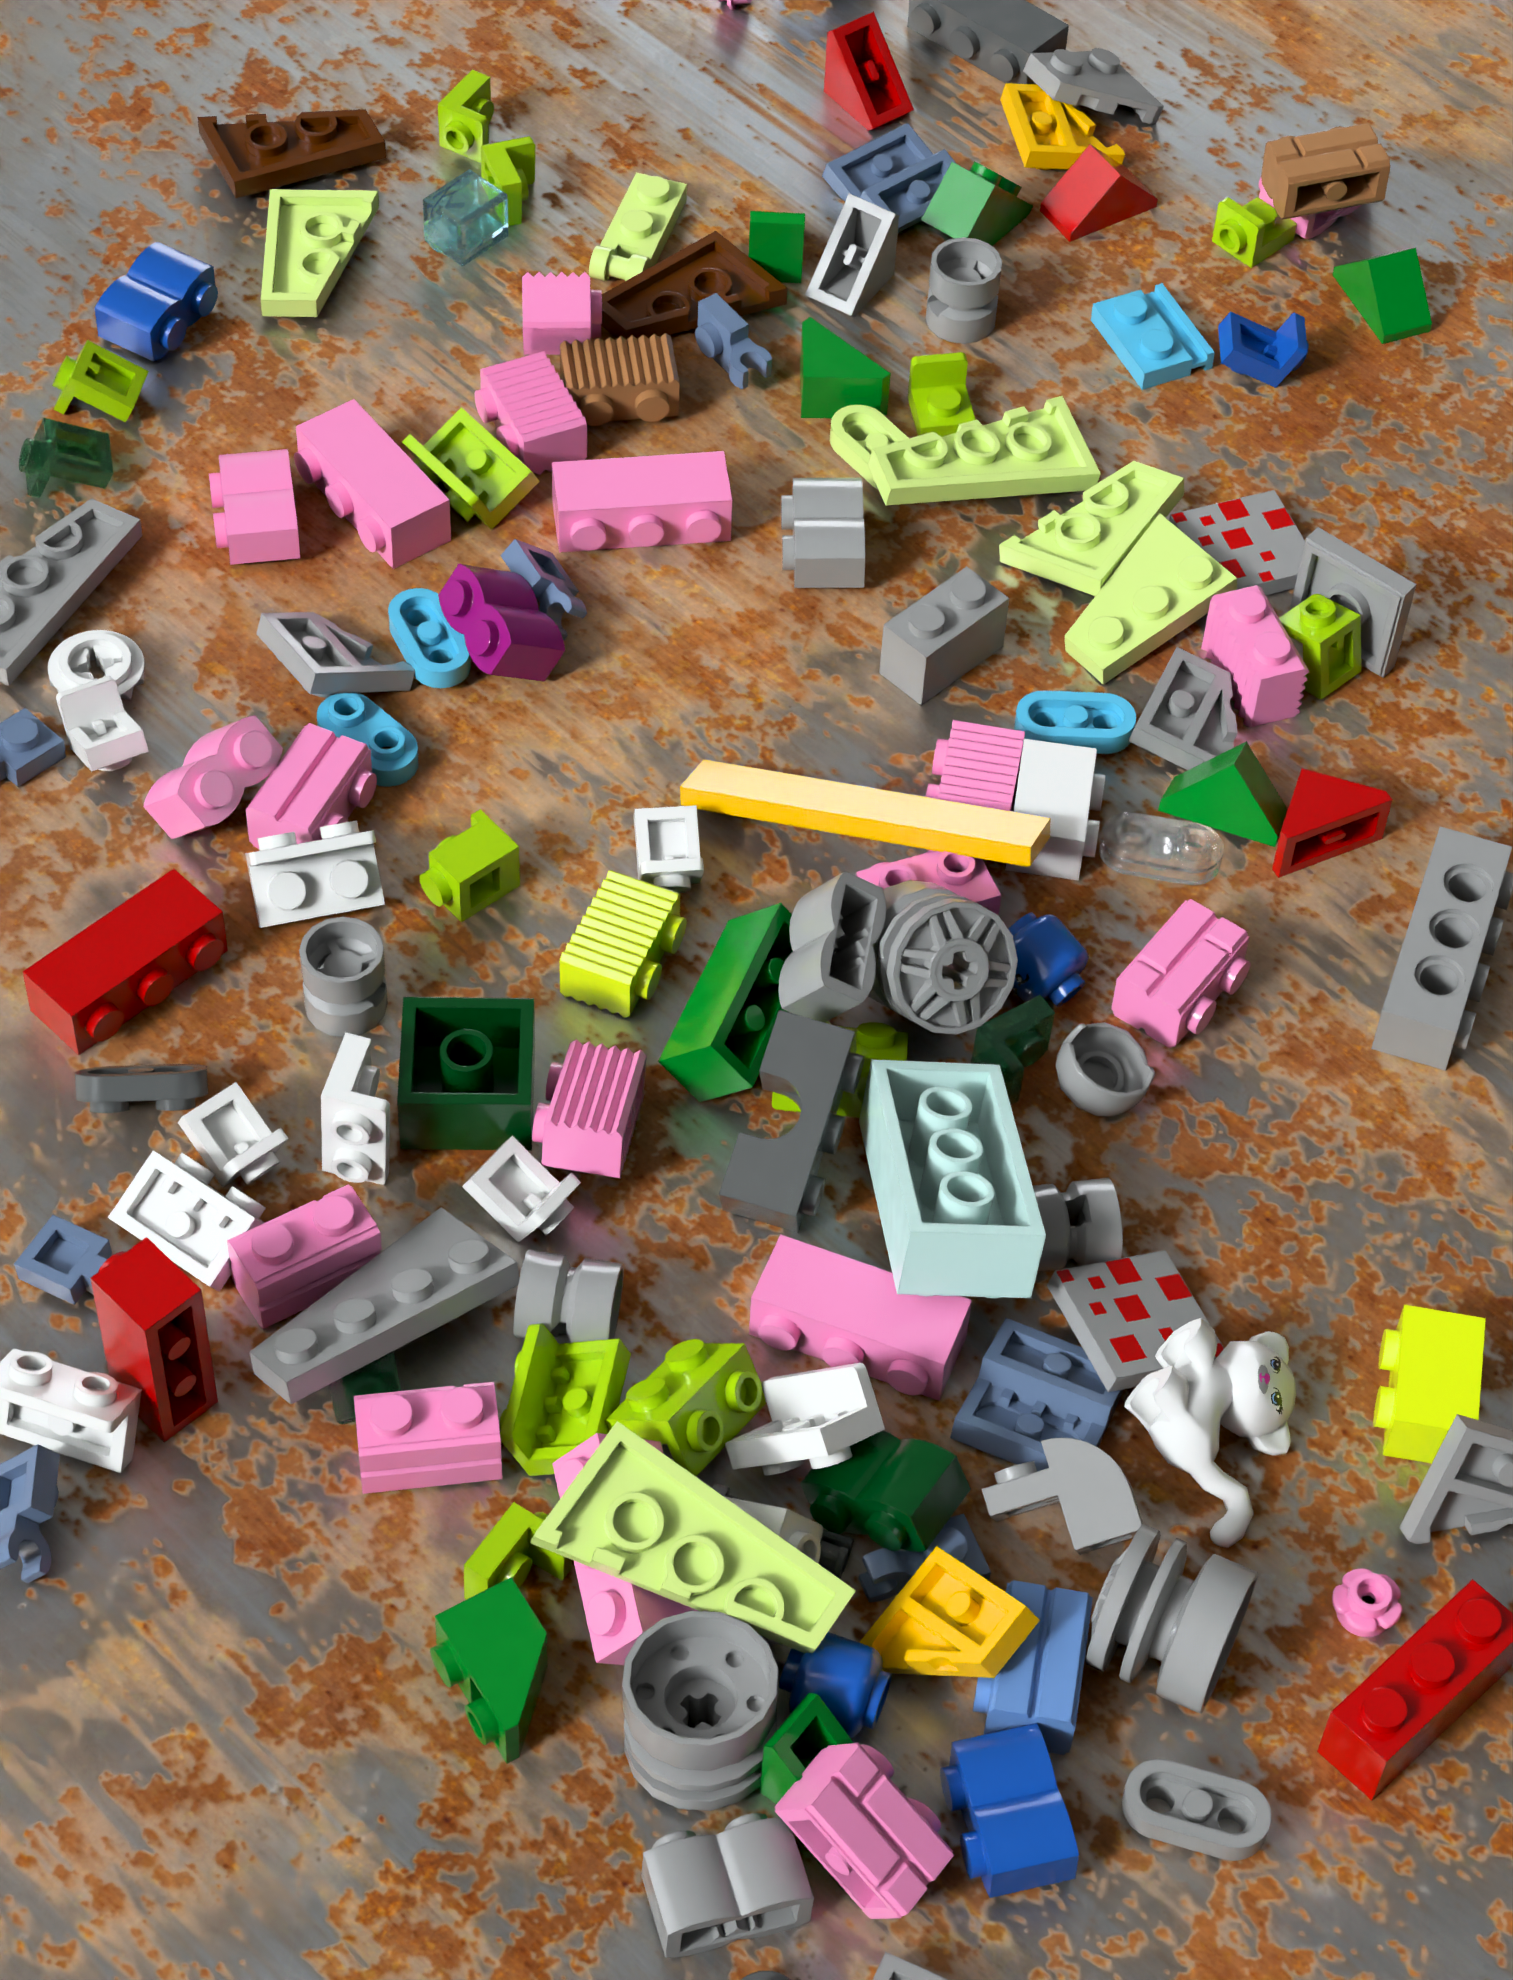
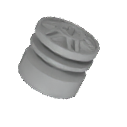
(942, 958)
(1170, 1618)
(699, 1709)

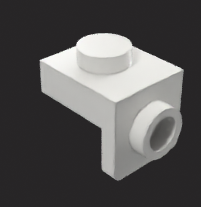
(99, 726)
(668, 847)
(232, 1137)
(521, 1191)

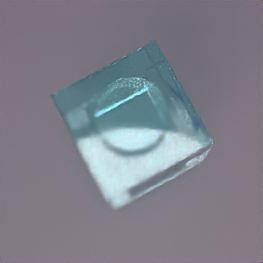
(465, 217)

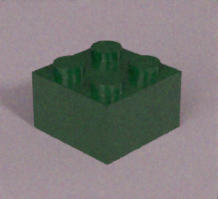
(466, 1073)

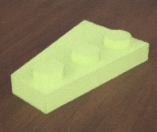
(310, 245)
(1098, 533)
(1146, 601)

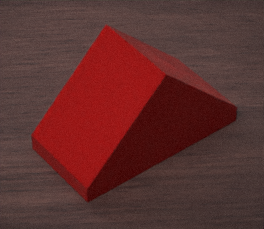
(863, 73)
(1095, 196)
(1328, 820)

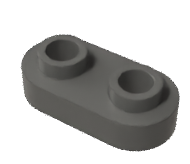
(169, 1085)

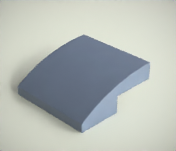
(891, 173)
(1033, 1392)

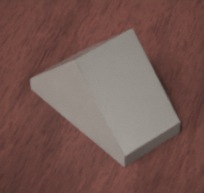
(856, 257)

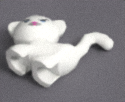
(1188, 1399)

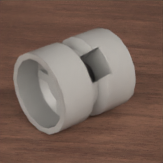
(963, 290)
(343, 976)
(1097, 1220)
(568, 1299)

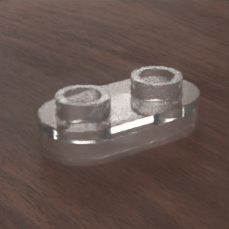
(1161, 848)

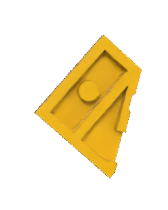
(1049, 131)
(949, 1623)

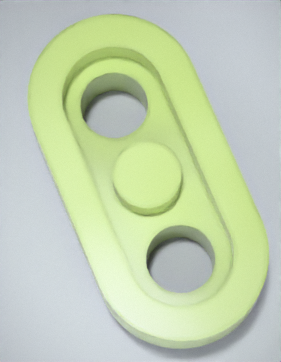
(859, 430)

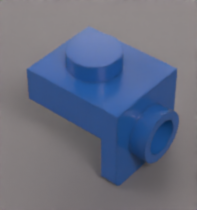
(1261, 351)

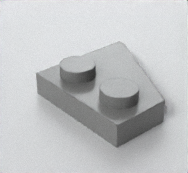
(1092, 81)
(328, 658)
(1188, 713)
(1465, 1483)

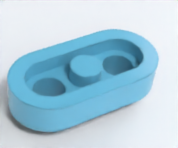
(434, 646)
(1077, 719)
(366, 722)

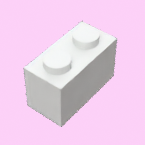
(1062, 786)

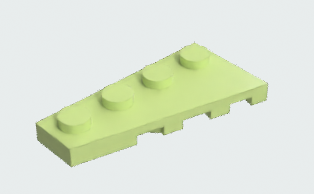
(1000, 459)
(679, 1538)

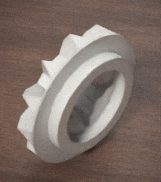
(112, 652)

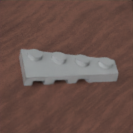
(56, 577)
(391, 1300)

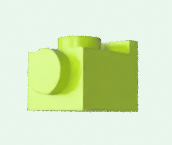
(472, 868)

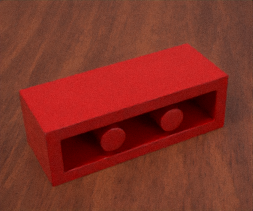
(126, 961)
(156, 1336)
(1420, 1690)

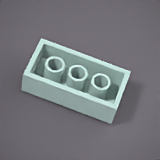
(950, 1180)

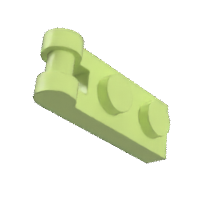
(639, 228)

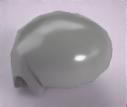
(1103, 1069)

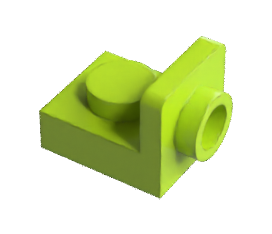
(466, 116)
(511, 169)
(1251, 230)
(100, 381)
(939, 393)
(1329, 642)
(509, 1553)

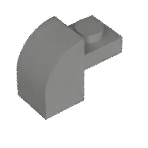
(1087, 1484)

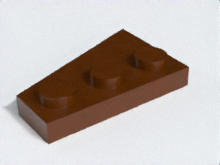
(276, 154)
(668, 293)

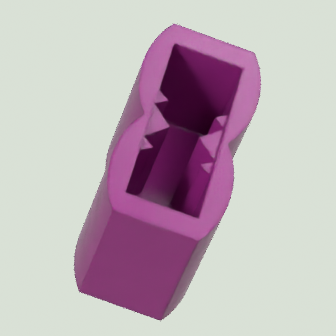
(501, 623)

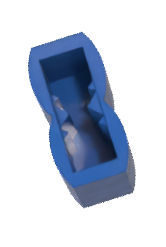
(156, 301)
(1012, 1811)

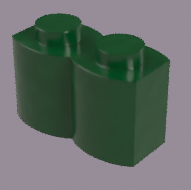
(888, 1490)

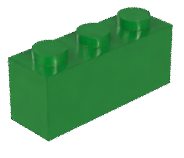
(732, 1007)

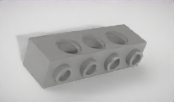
(1443, 948)

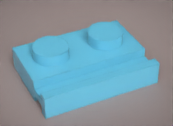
(1152, 336)

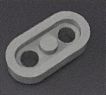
(1197, 1805)

